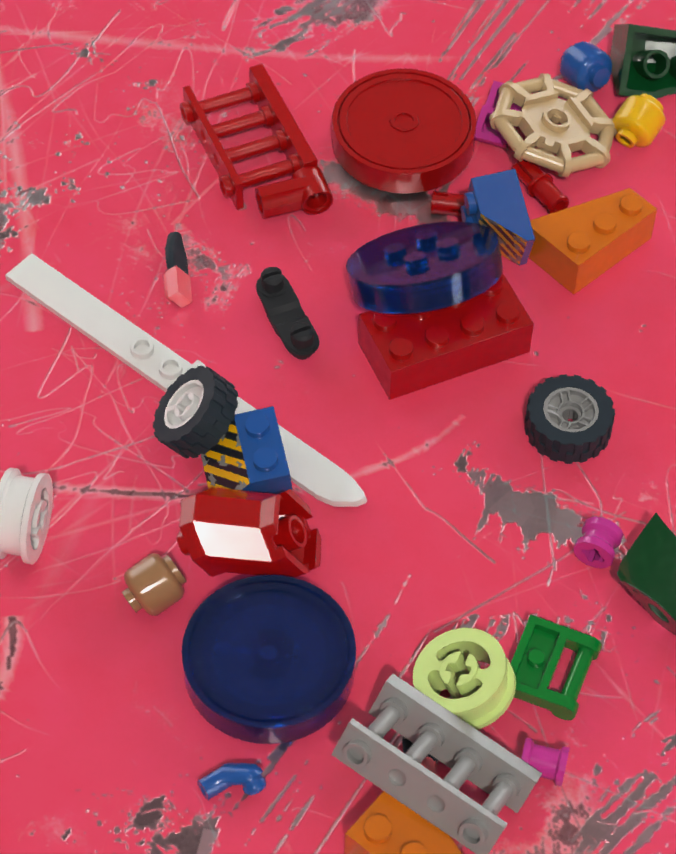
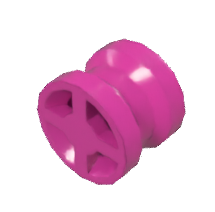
(598, 542)

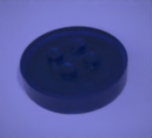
(425, 267)
(269, 659)

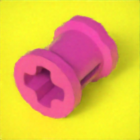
(547, 760)

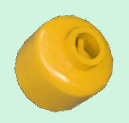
(639, 120)

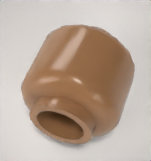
(153, 584)

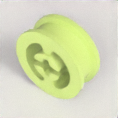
(452, 664)

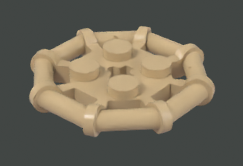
(537, 120)

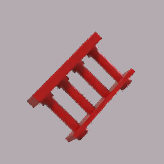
(271, 113)

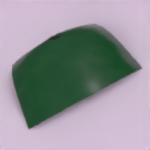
(651, 572)

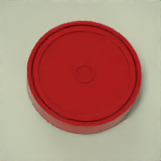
(403, 130)

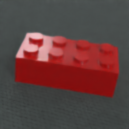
(446, 342)

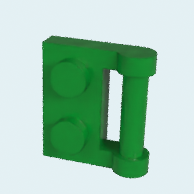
(538, 659)

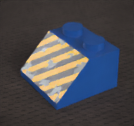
(499, 205)
(249, 455)

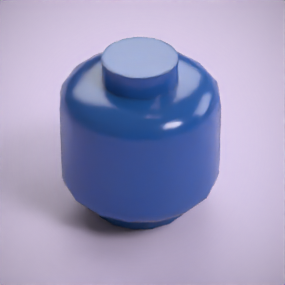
(586, 66)

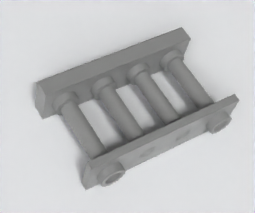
(453, 743)

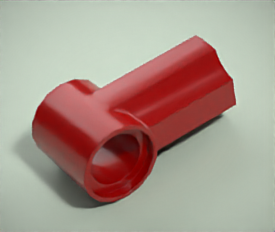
(304, 191)

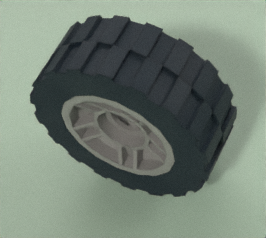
(563, 400)

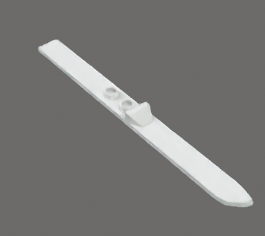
(162, 366)

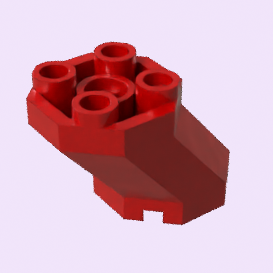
(248, 533)

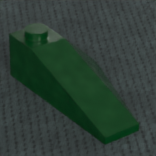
(643, 60)

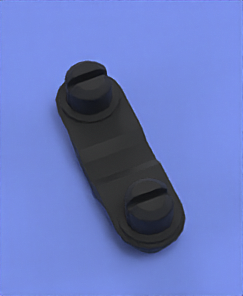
(286, 314)

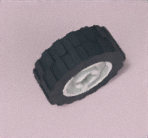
(195, 412)

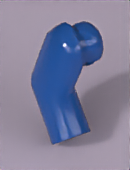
(233, 774)

